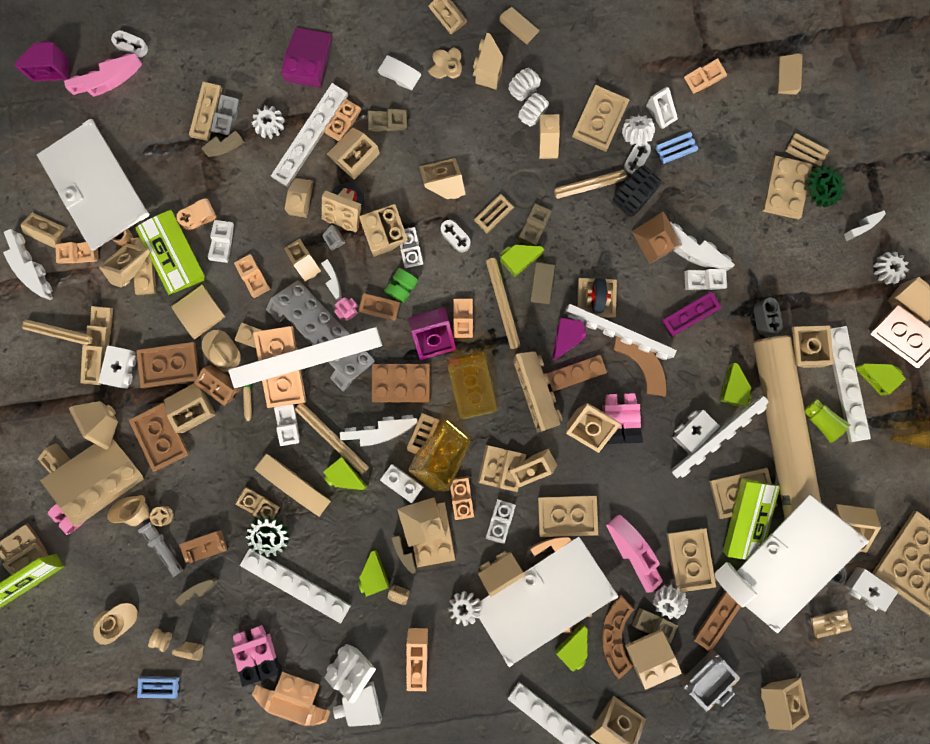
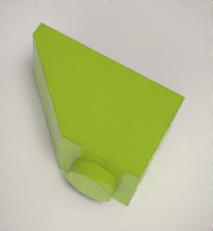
(520, 257)
(881, 377)
(735, 387)
(343, 476)
(373, 577)
(574, 648)

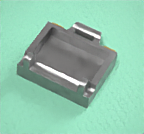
(710, 681)

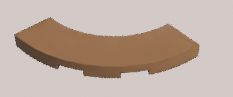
(649, 364)
(612, 636)

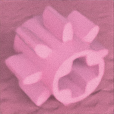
(346, 308)

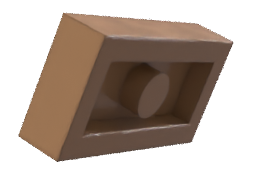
(379, 307)

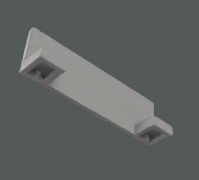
(317, 327)

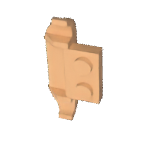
(292, 701)

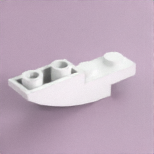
(703, 254)
(22, 265)
(387, 430)

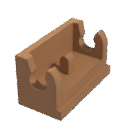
(217, 384)
(203, 547)

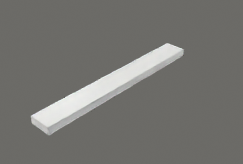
(305, 357)

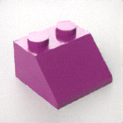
(44, 63)
(432, 333)
(568, 335)

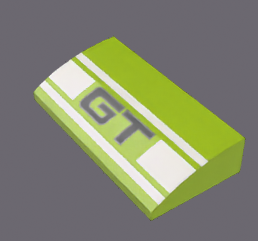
(170, 252)
(750, 518)
(28, 577)

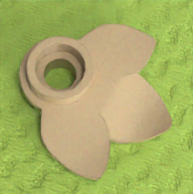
(444, 62)

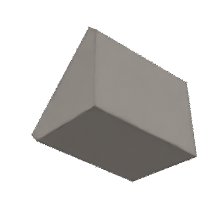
(333, 237)

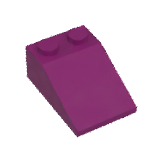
(306, 57)

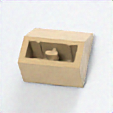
(488, 64)
(354, 152)
(383, 230)
(188, 408)

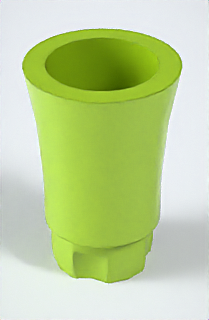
(826, 420)

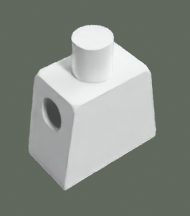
(364, 710)

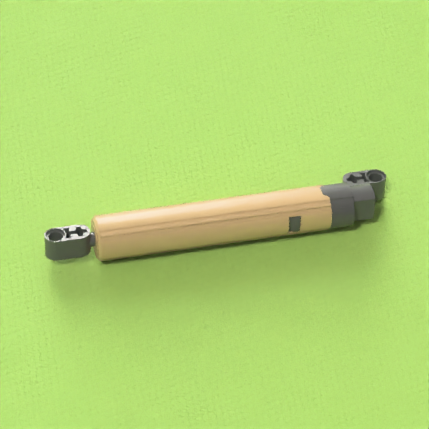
(785, 413)

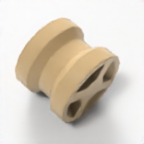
(159, 518)
(160, 640)

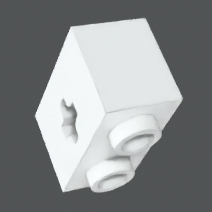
(117, 357)
(705, 428)
(401, 483)
(880, 595)

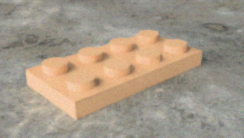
(286, 388)

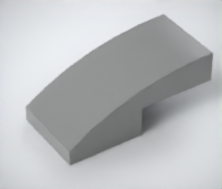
(226, 115)

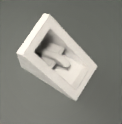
(662, 108)

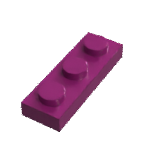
(691, 314)

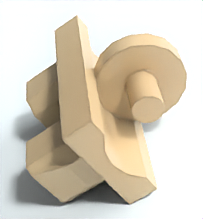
(830, 623)

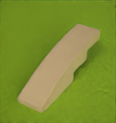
(94, 354)
(292, 484)

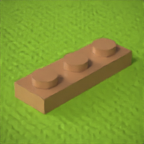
(576, 373)
(717, 622)

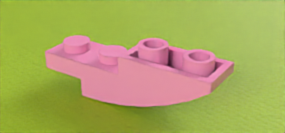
(111, 74)
(635, 548)

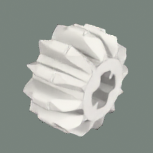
(524, 84)
(532, 109)
(271, 127)
(638, 130)
(898, 268)
(670, 601)
(458, 602)

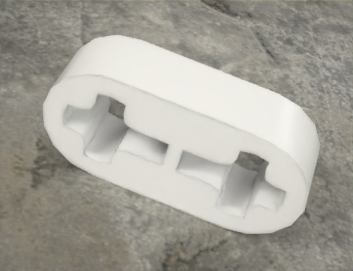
(131, 40)
(633, 157)
(458, 233)

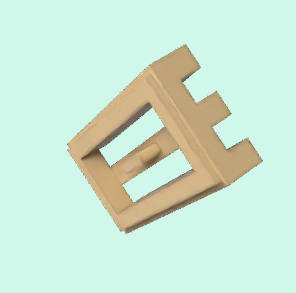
(809, 148)
(482, 225)

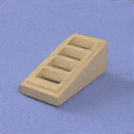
(434, 421)
(398, 594)
(189, 651)

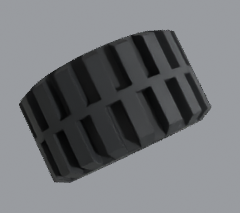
(636, 190)

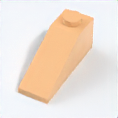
(417, 659)

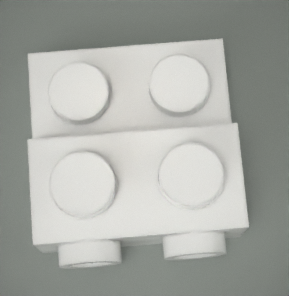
(349, 672)

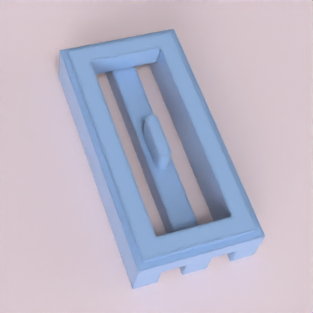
(691, 142)
(174, 687)

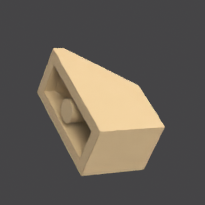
(549, 136)
(299, 197)
(302, 260)
(534, 468)

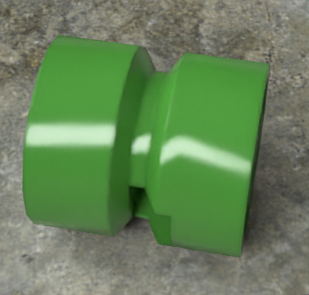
(401, 285)

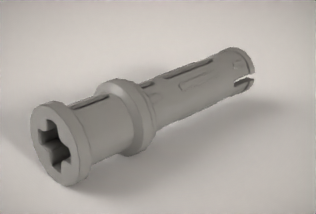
(156, 541)

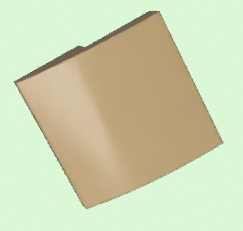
(198, 311)
(497, 466)
(21, 549)

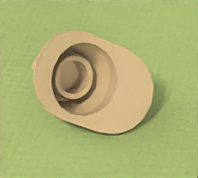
(221, 350)
(129, 511)
(113, 623)

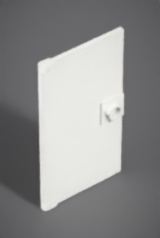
(92, 185)
(798, 561)
(545, 601)

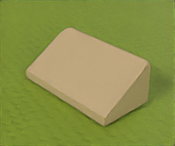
(448, 14)
(518, 25)
(790, 74)
(43, 229)
(53, 457)

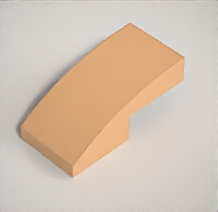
(705, 76)
(75, 253)
(252, 276)
(463, 318)
(555, 542)

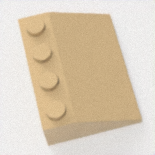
(536, 391)
(91, 481)

